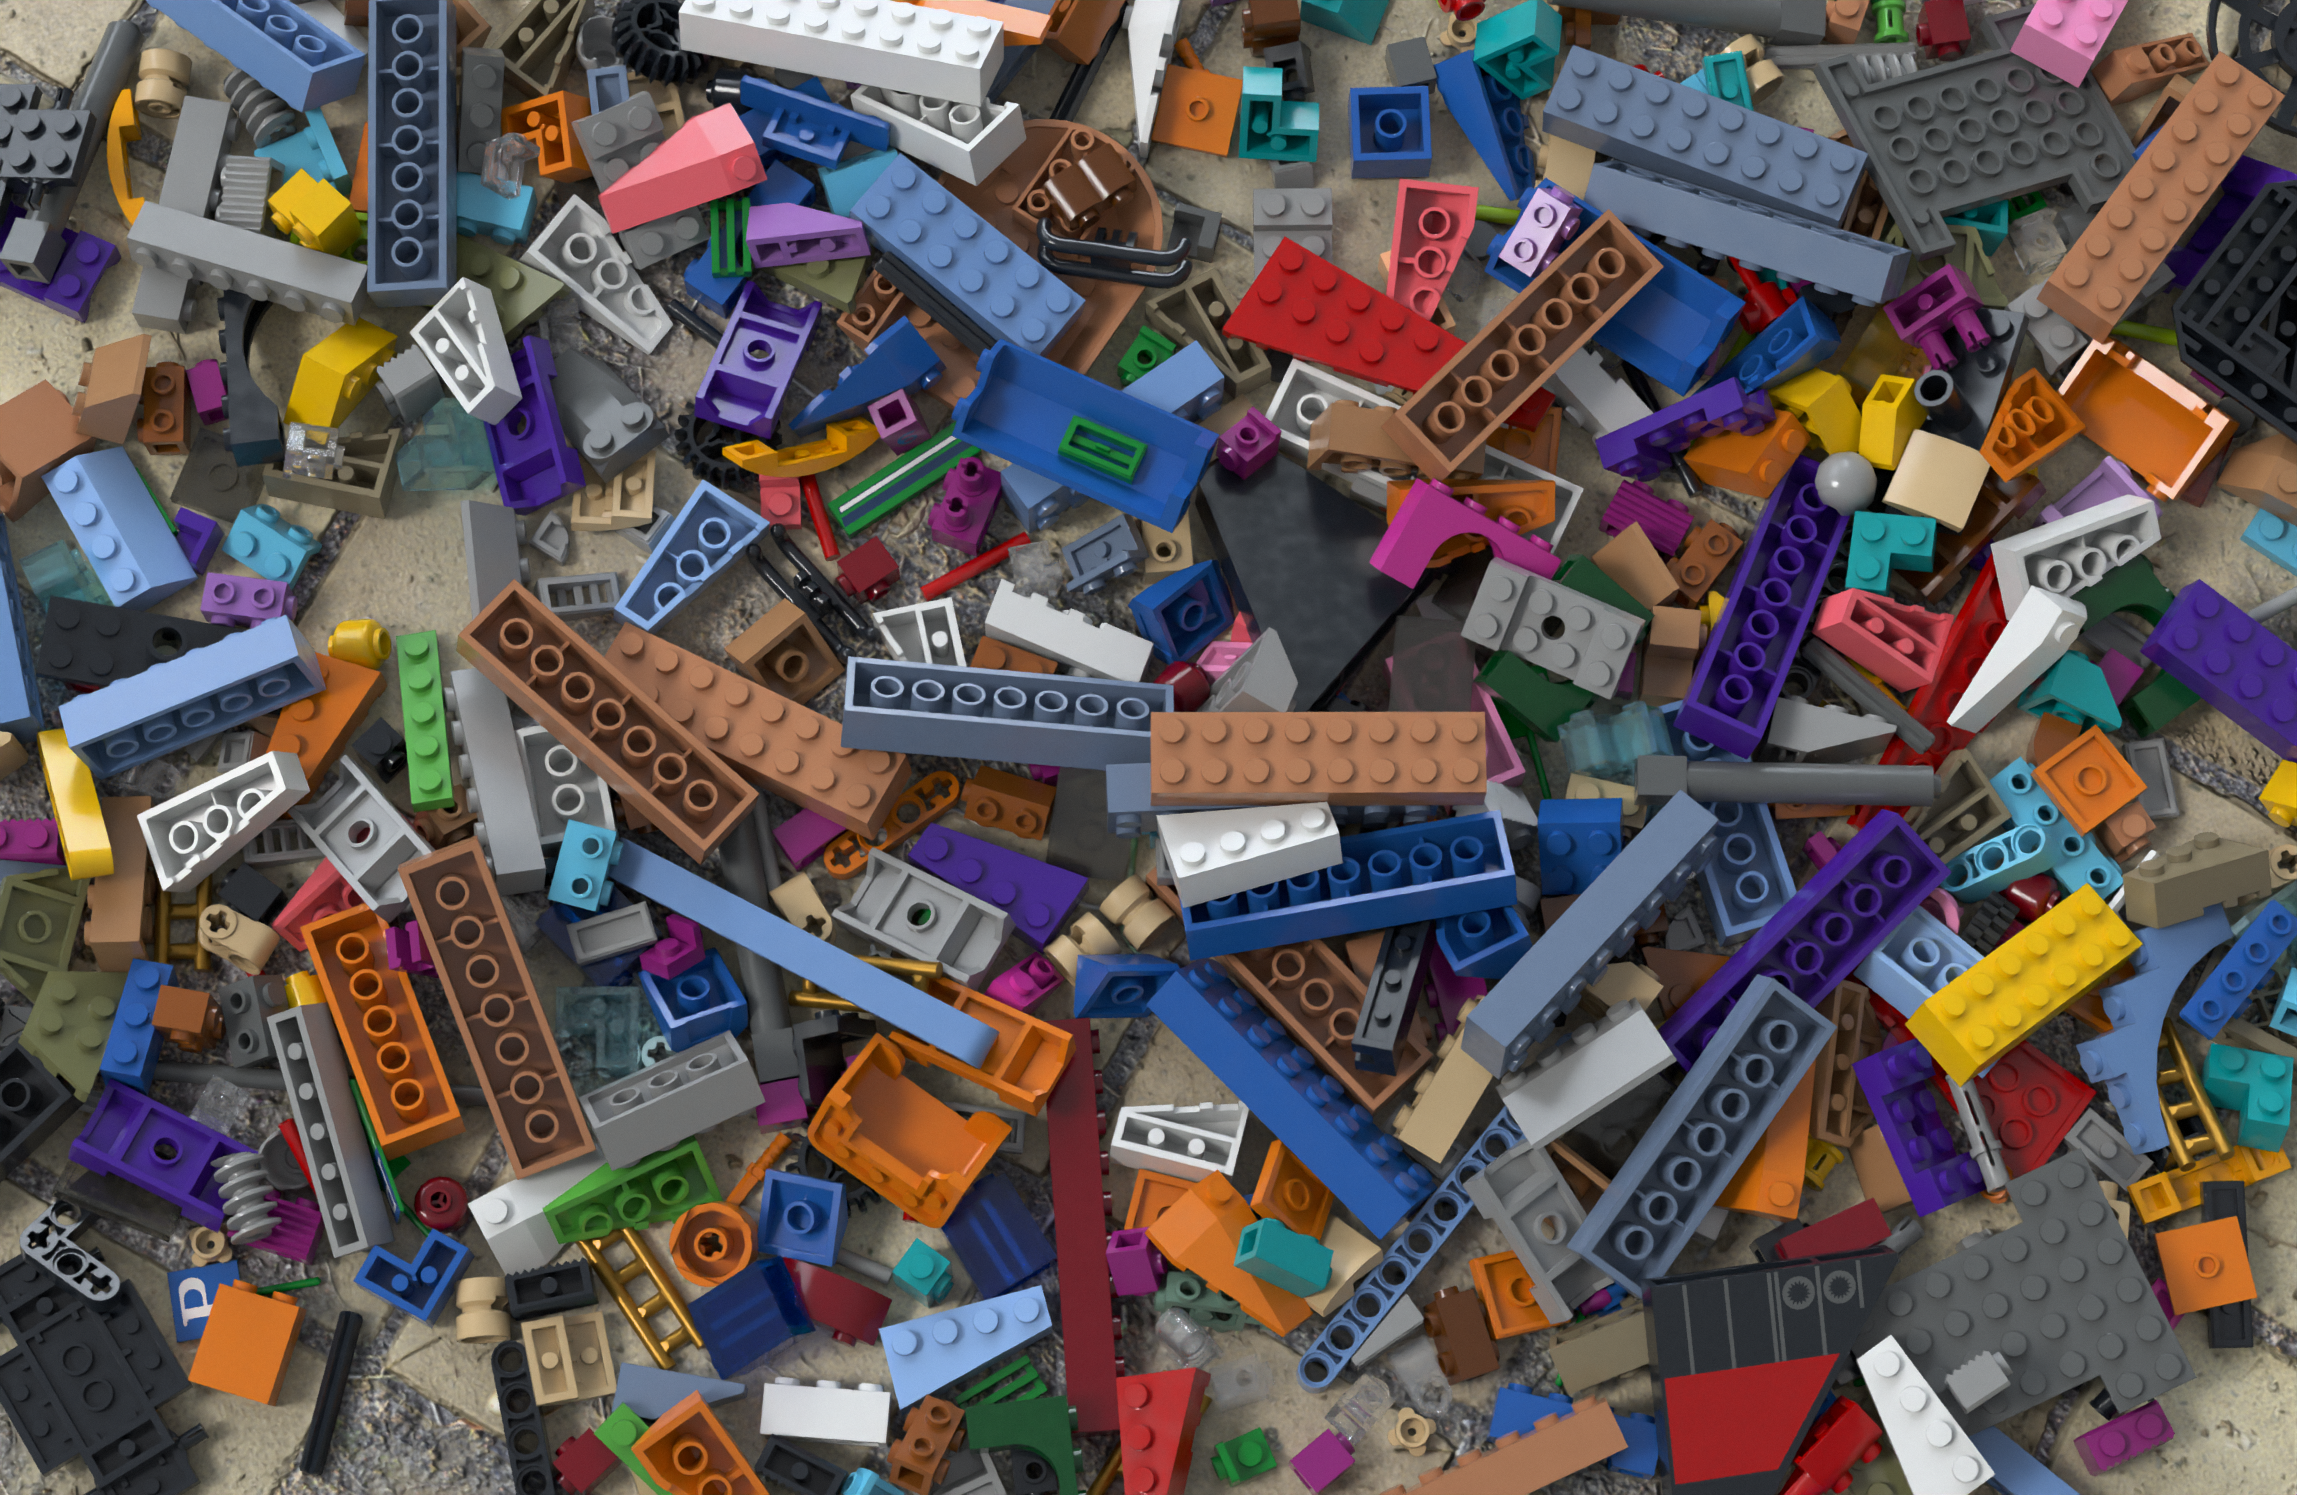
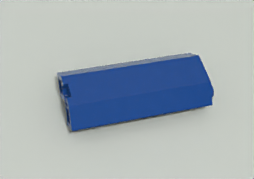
(1665, 326)
(1027, 406)

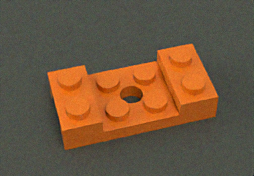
(1020, 1064)

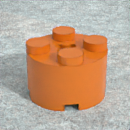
(693, 1252)

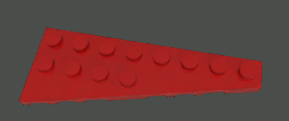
(1341, 322)
(1965, 650)
(2024, 1094)

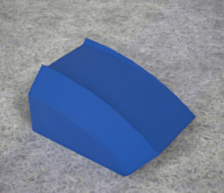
(1184, 611)
(696, 1002)

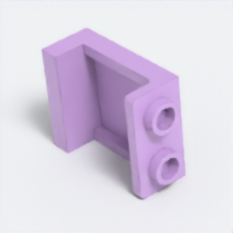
(2104, 484)

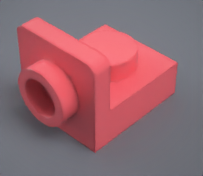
(781, 501)

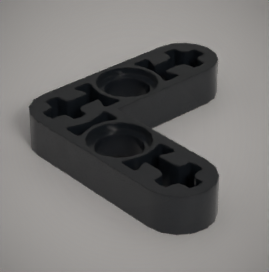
(62, 1249)

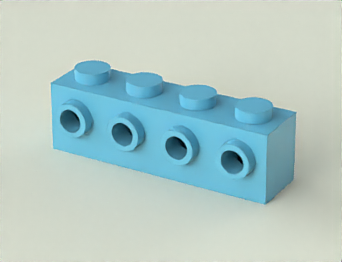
(2079, 857)

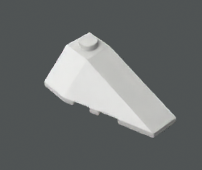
(587, 258)
(514, 1215)

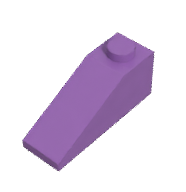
(801, 234)

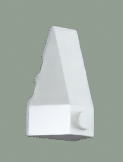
(1151, 42)
(2026, 648)

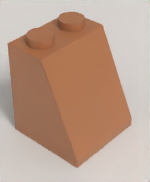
(35, 439)

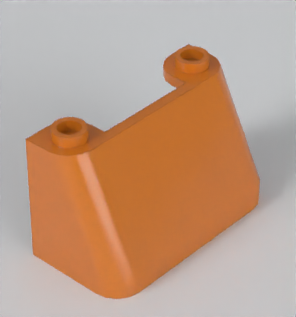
(2145, 416)
(903, 1136)

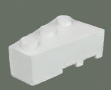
(1593, 396)
(922, 633)
(1180, 1140)

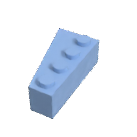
(691, 556)
(957, 1344)

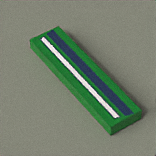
(900, 481)

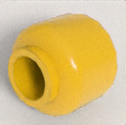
(360, 643)

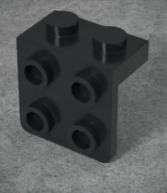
(820, 1050)

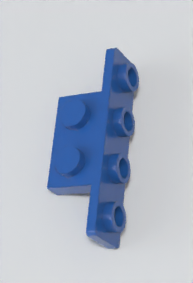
(811, 126)
(2241, 971)

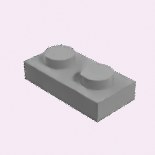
(2107, 1150)

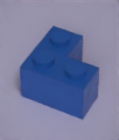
(418, 1287)

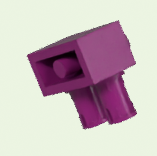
(1933, 308)
(967, 506)

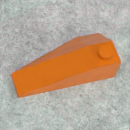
(1204, 1235)

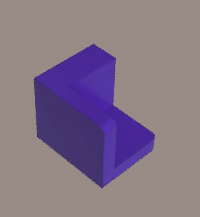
(197, 538)

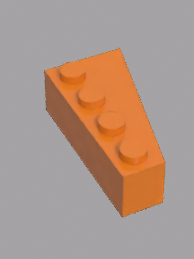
(326, 720)

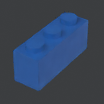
(133, 1041)

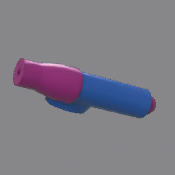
(1603, 1299)

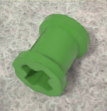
(1889, 10)

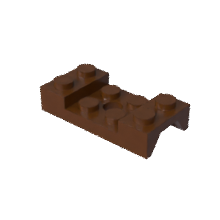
(1992, 510)

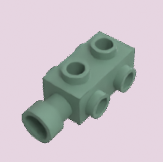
(1201, 1303)

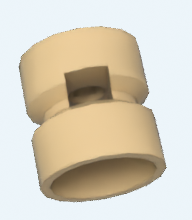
(1761, 74)
(162, 83)
(1142, 918)
(1086, 938)
(482, 1310)

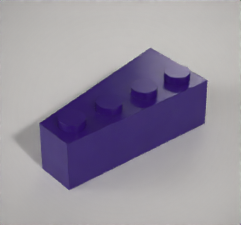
(1029, 890)

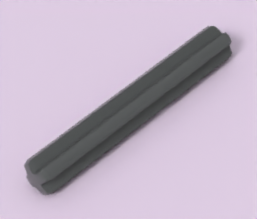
(1867, 694)

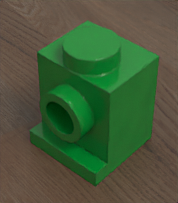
(1149, 345)

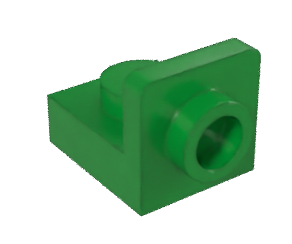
(1243, 1458)

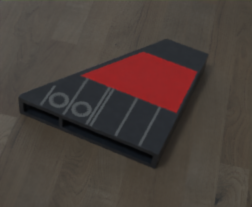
(1749, 1361)

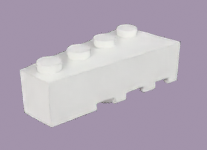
(946, 133)
(2074, 549)
(1066, 637)
(216, 819)
(1246, 847)
(1923, 1433)

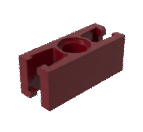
(1850, 1229)

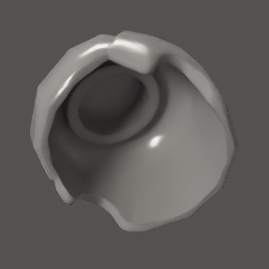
(594, 44)
(1846, 482)
(281, 1164)

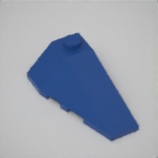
(1490, 120)
(1783, 350)
(894, 362)
(1483, 942)

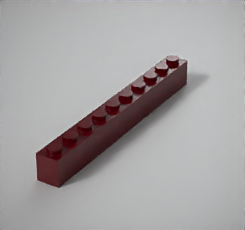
(1082, 1237)

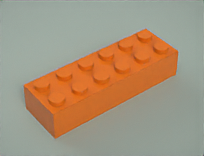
(382, 1032)

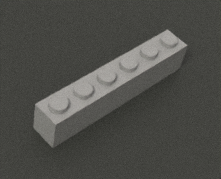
(193, 187)
(248, 263)
(496, 782)
(330, 1129)

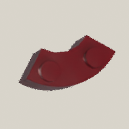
(839, 1304)

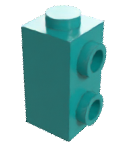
(1284, 1257)
(924, 1274)

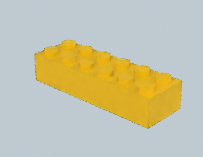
(2023, 984)

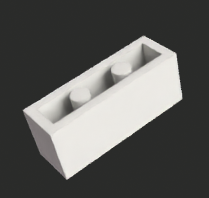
(826, 1413)

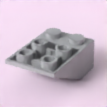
(1820, 734)

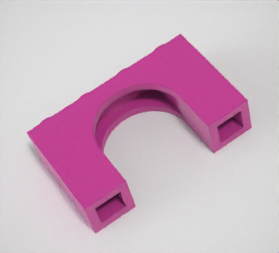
(1433, 516)

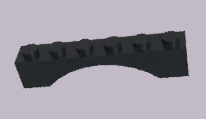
(254, 420)

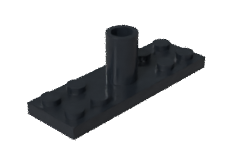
(1968, 396)
(107, 643)

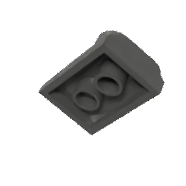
(602, 415)

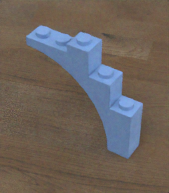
(2137, 1010)

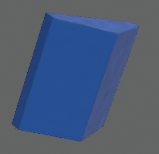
(802, 1217)

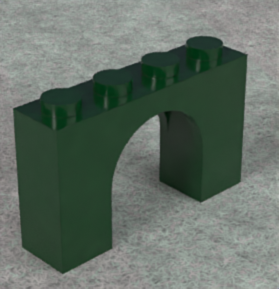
(2138, 591)
(1529, 696)
(1033, 1426)

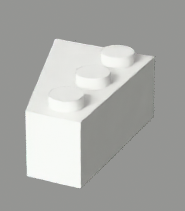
(470, 351)

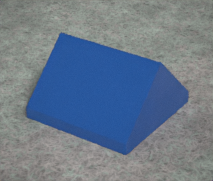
(1118, 984)

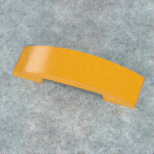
(123, 128)
(843, 442)
(2180, 1191)

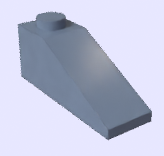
(655, 1390)

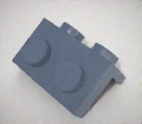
(1104, 554)

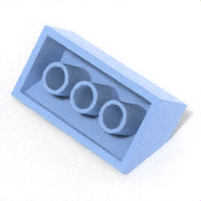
(120, 528)
(1916, 963)

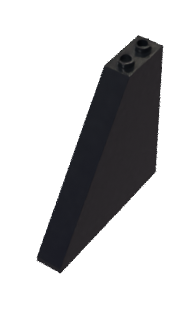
(1303, 568)

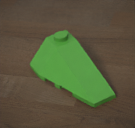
(647, 1193)

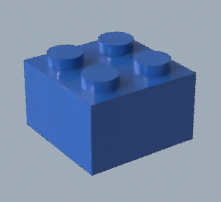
(1389, 132)
(1578, 841)

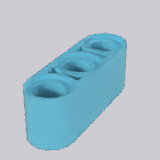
(2017, 863)

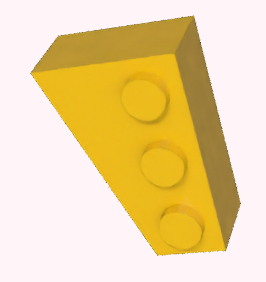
(339, 374)
(1823, 408)

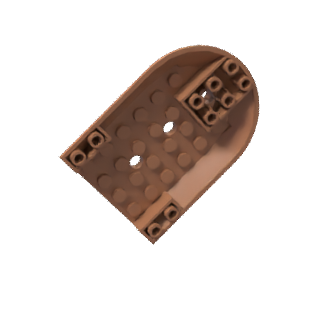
(1013, 203)

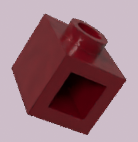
(1943, 29)
(867, 572)
(584, 1463)

